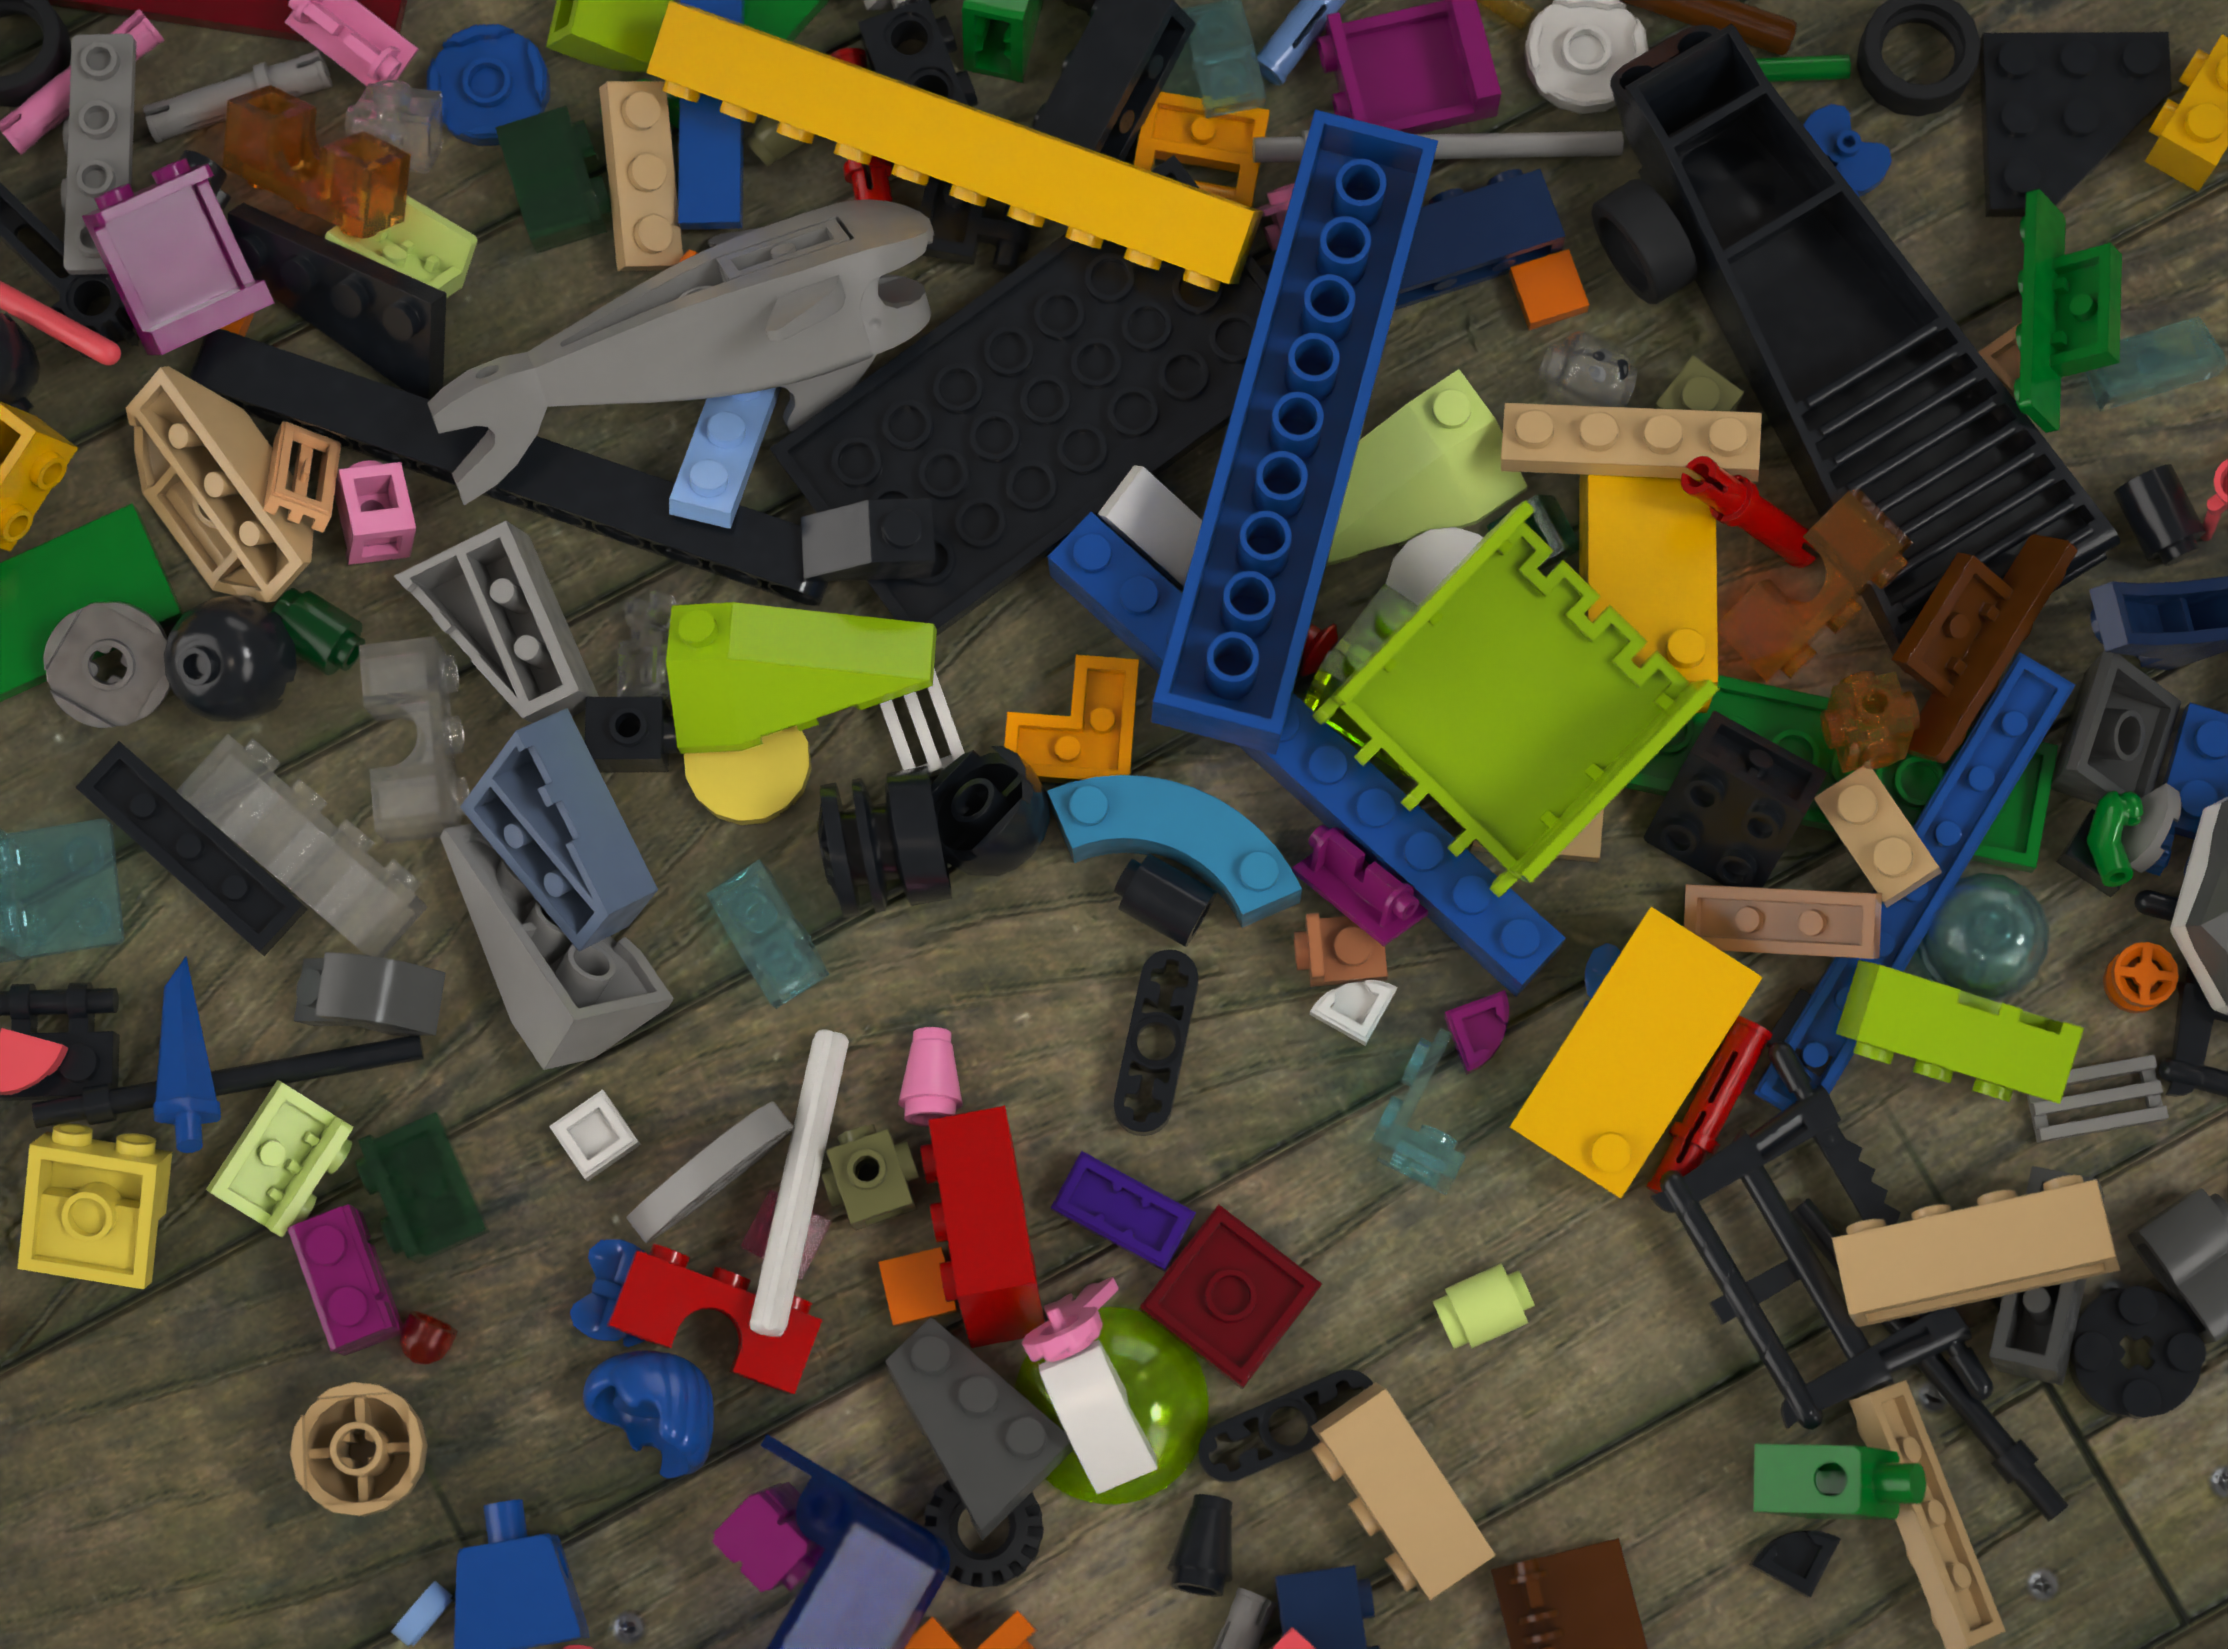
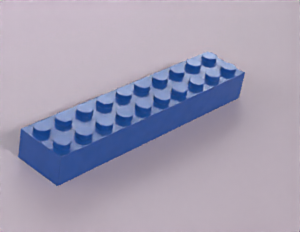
(1293, 433)

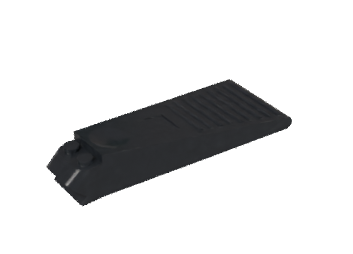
(1841, 329)

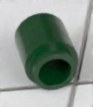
(320, 631)

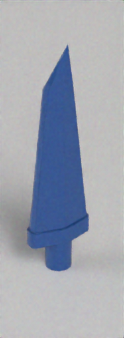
(184, 1074)

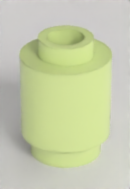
(1484, 1306)

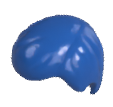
(658, 1404)

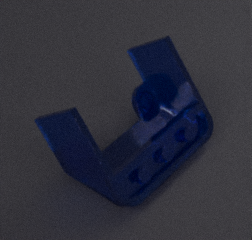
(873, 1572)

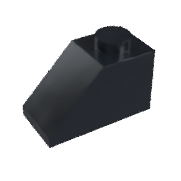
(869, 541)

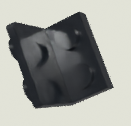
(1734, 804)

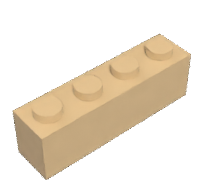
(1975, 1251)

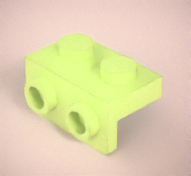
(420, 247)
(282, 1159)

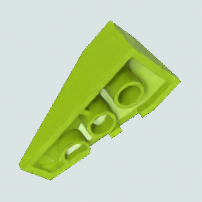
(771, 668)

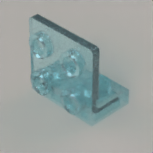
(58, 890)
(1425, 1154)

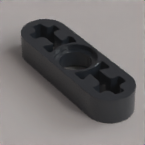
(1150, 992)
(1237, 1431)

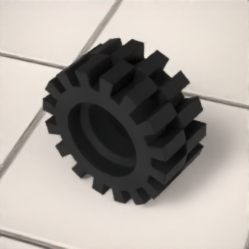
(985, 1568)

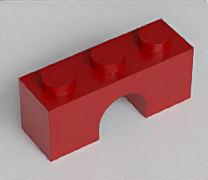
(664, 1292)

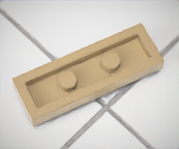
(641, 175)

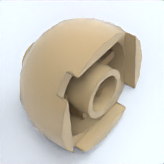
(359, 1449)

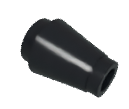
(1204, 1548)

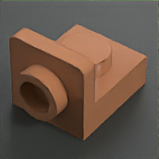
(1338, 952)

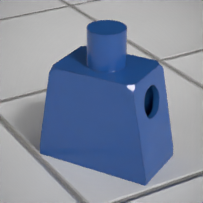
(515, 1587)

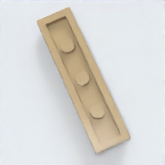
(1627, 440)
(1933, 1529)

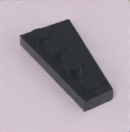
(355, 301)

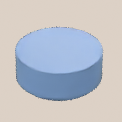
(422, 1614)

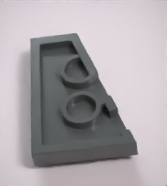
(978, 1425)

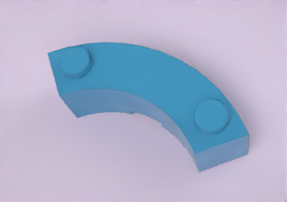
(1179, 824)

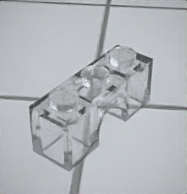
(414, 684)

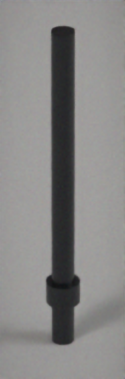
(103, 1103)
(2012, 1459)

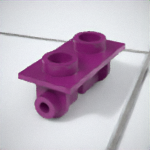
(1358, 889)

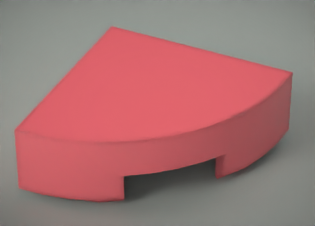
(26, 1060)

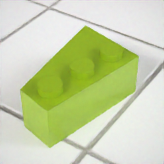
(1957, 1033)

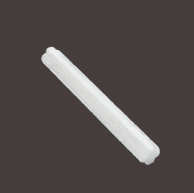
(799, 1184)

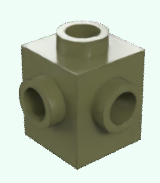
(877, 1199)

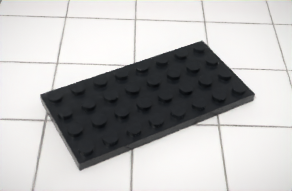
(1031, 411)

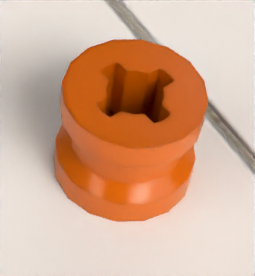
(2150, 969)

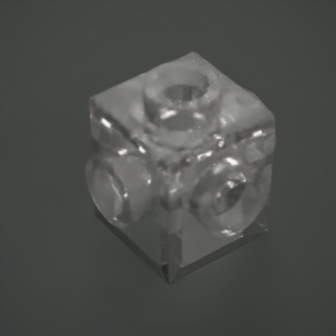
(401, 117)

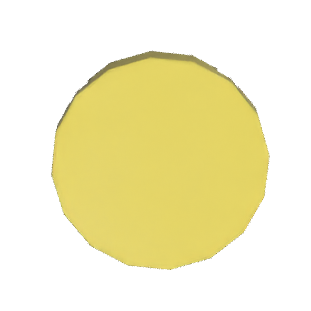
(754, 782)

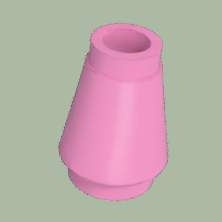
(930, 1078)

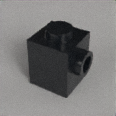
(629, 734)

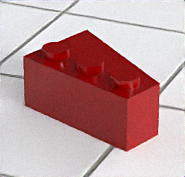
(984, 1225)

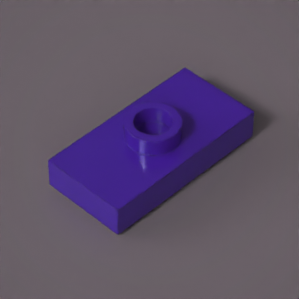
(1123, 1211)

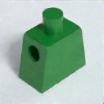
(997, 46)
(1834, 1481)

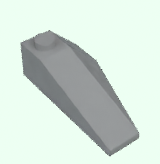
(557, 998)

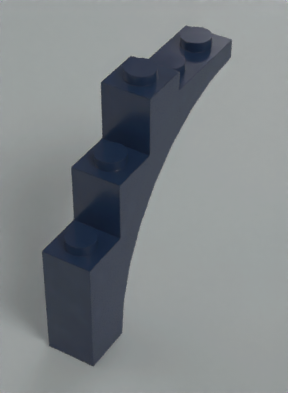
(2163, 621)

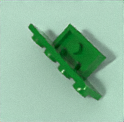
(2066, 310)

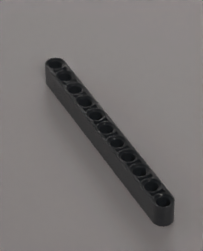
(547, 479)

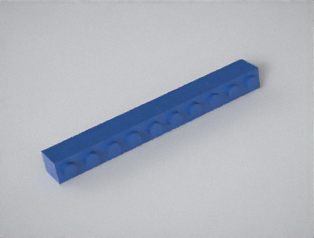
(1322, 772)

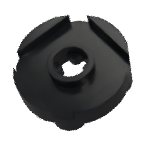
(2173, 1350)

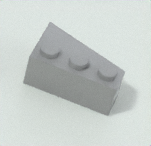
(506, 619)

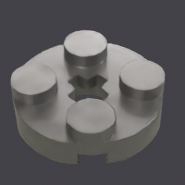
(73, 672)

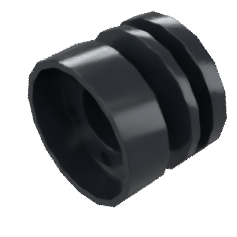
(883, 842)

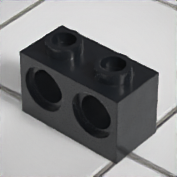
(927, 69)

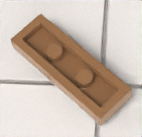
(1785, 920)

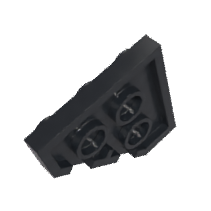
(2062, 107)

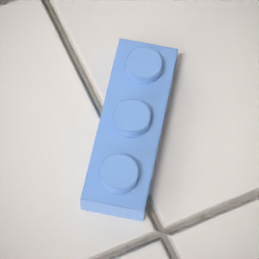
(721, 457)

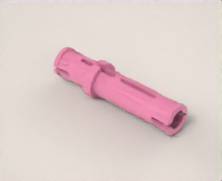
(51, 102)

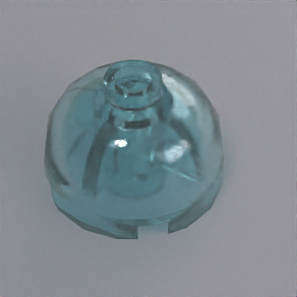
(1986, 937)

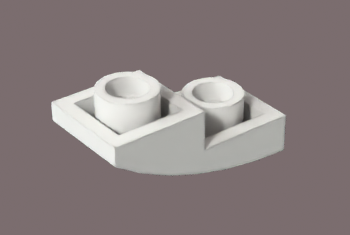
(1098, 1417)

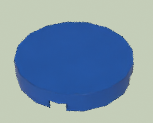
(488, 81)

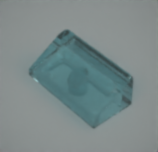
(2158, 363)

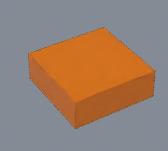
(1548, 289)
(915, 1287)

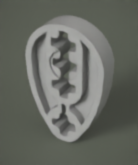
(710, 1171)

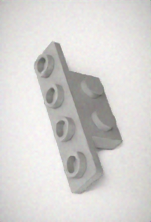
(96, 137)

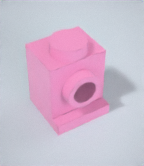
(375, 512)

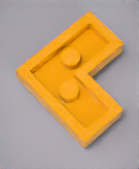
(1095, 736)

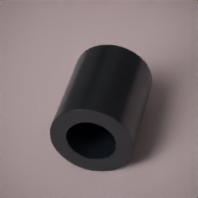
(2161, 515)
(1164, 898)

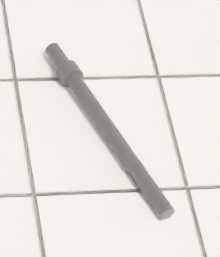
(1473, 145)

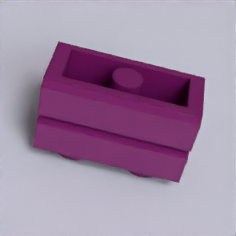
(346, 1280)
(768, 1539)

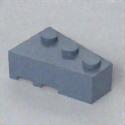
(562, 831)

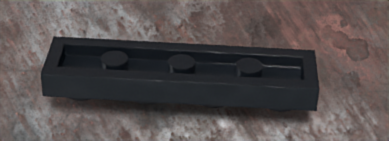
(191, 848)

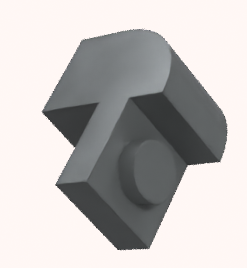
(369, 994)

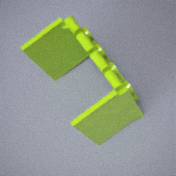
(1515, 701)

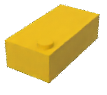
(1655, 564)
(1635, 1052)

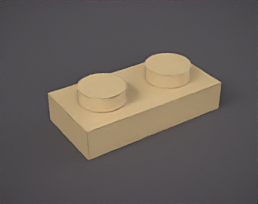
(1877, 835)

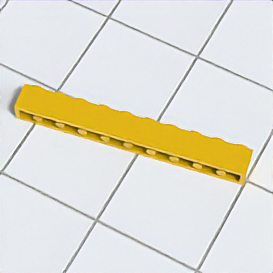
(954, 143)

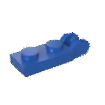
(2197, 771)

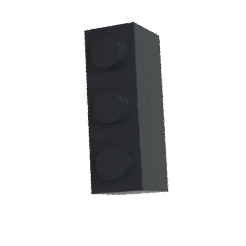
(1115, 74)

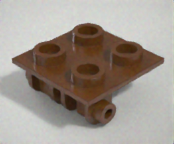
(1570, 1600)

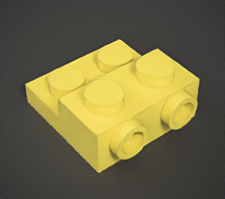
(93, 1206)

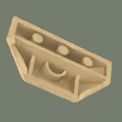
(208, 480)

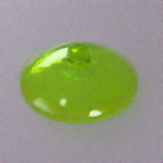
(1163, 1392)

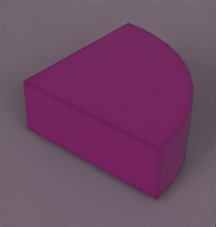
(1478, 1029)

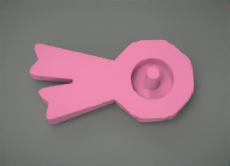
(1070, 1323)

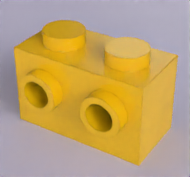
(2196, 129)
(30, 466)

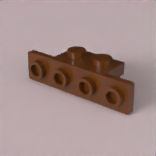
(1972, 634)

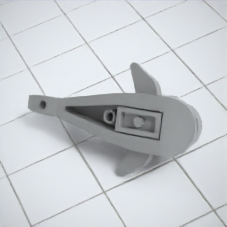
(750, 314)

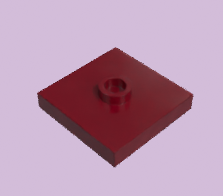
(1230, 1296)

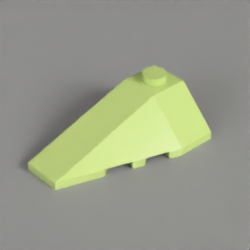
(1425, 471)

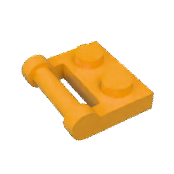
(1218, 142)

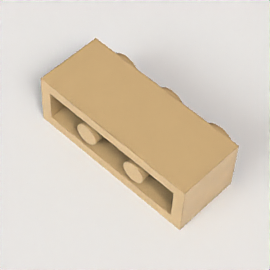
(1400, 1493)

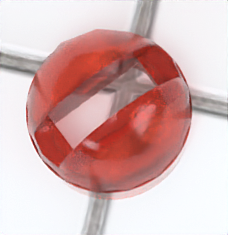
(426, 1338)

